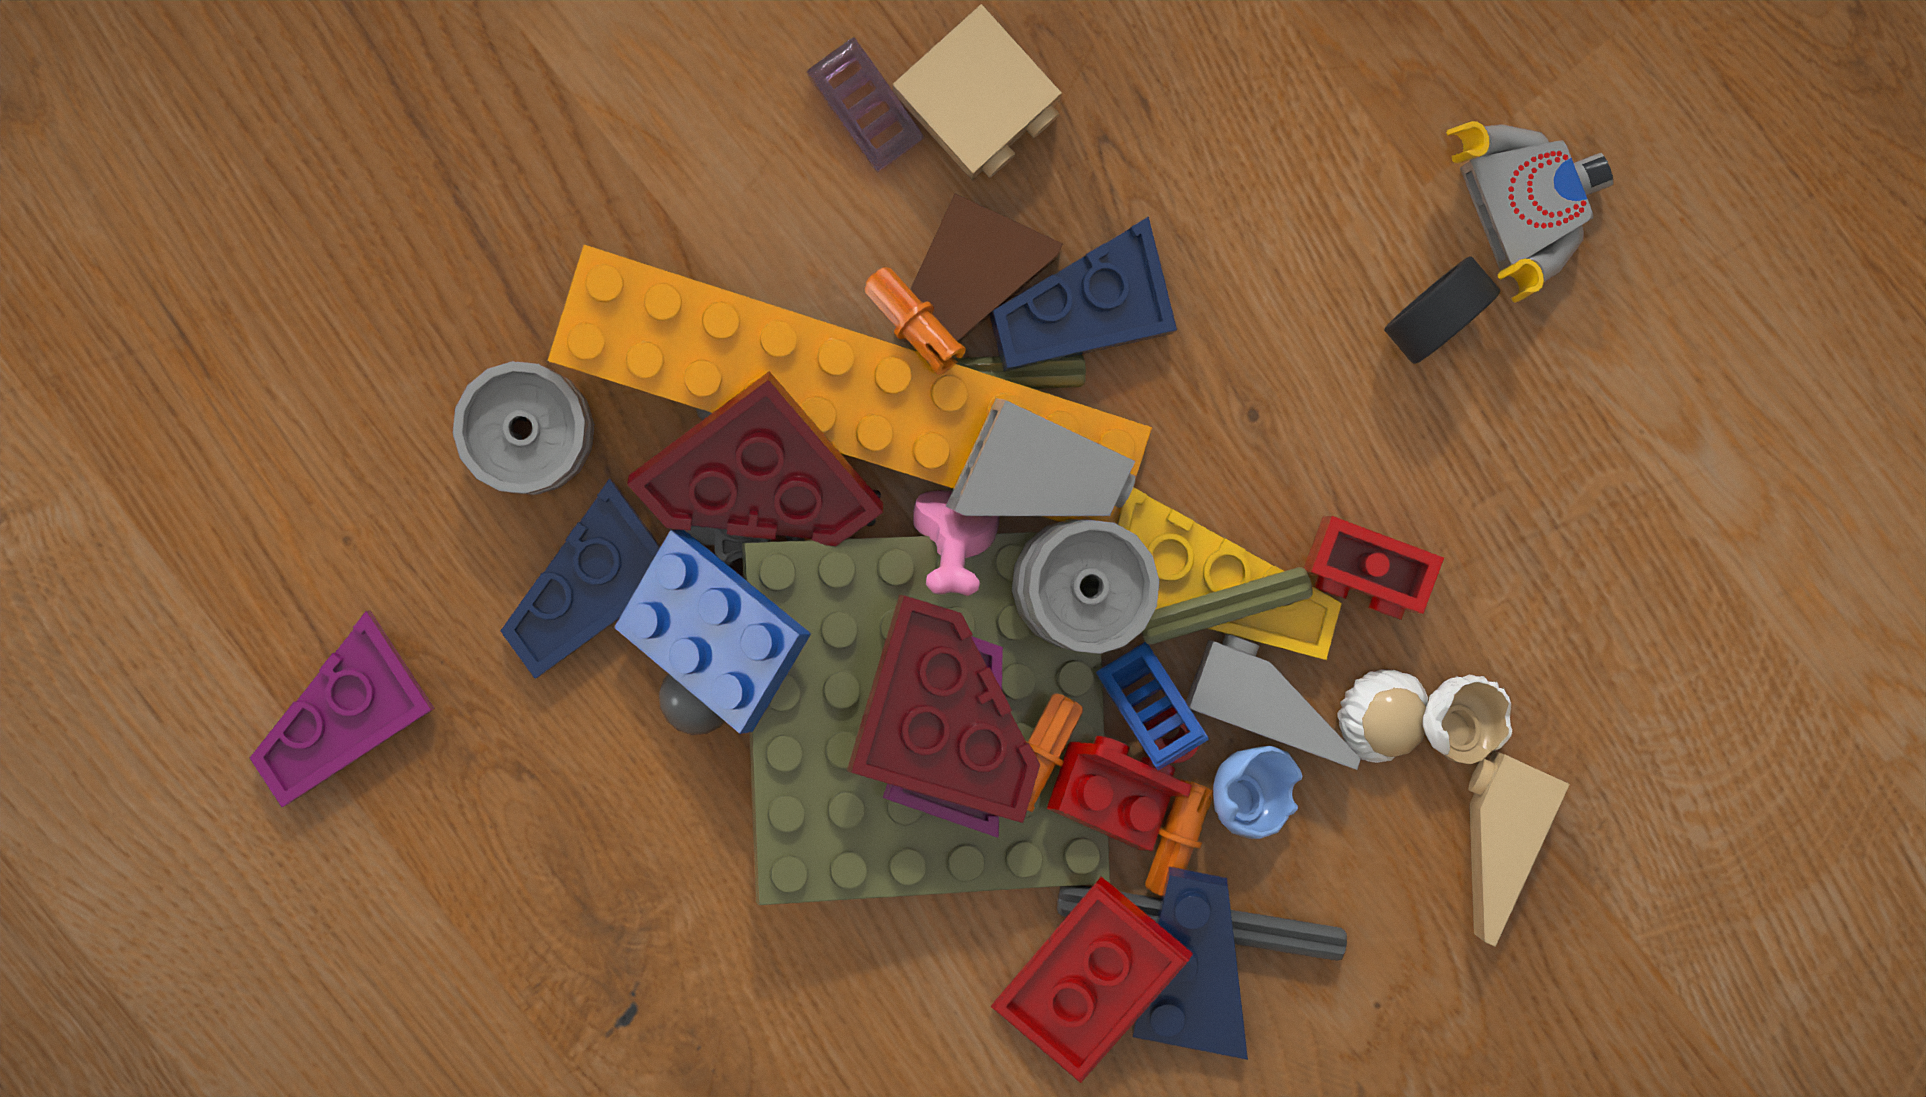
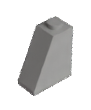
(1038, 470)

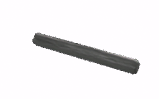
(1248, 928)

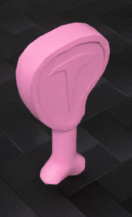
(955, 539)

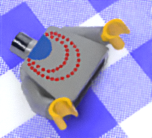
(1528, 198)

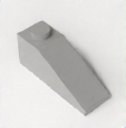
(1257, 697)

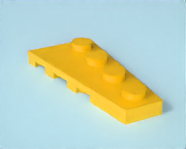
(1199, 562)

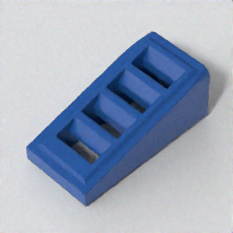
(1127, 671)

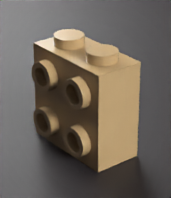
(978, 94)

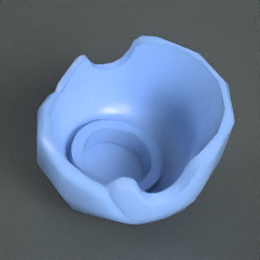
(1256, 791)

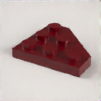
(757, 473)
(942, 718)

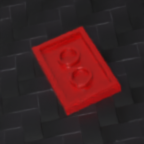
(1091, 979)

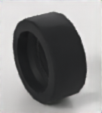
(1442, 310)

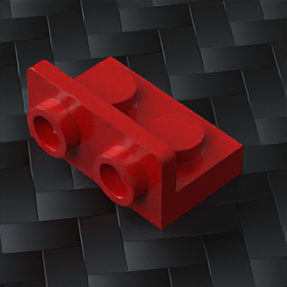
(1115, 792)

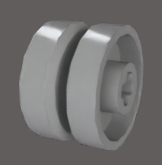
(497, 454)
(1117, 598)

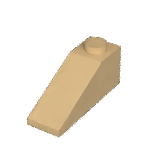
(1507, 828)

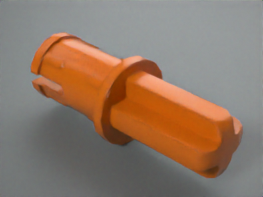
(914, 320)
(1051, 737)
(1179, 835)

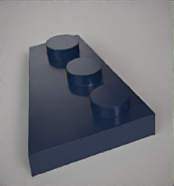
(1090, 306)
(583, 584)

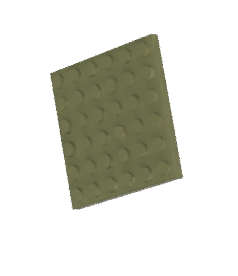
(830, 829)

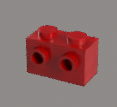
(1373, 565)

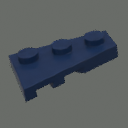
(1204, 999)

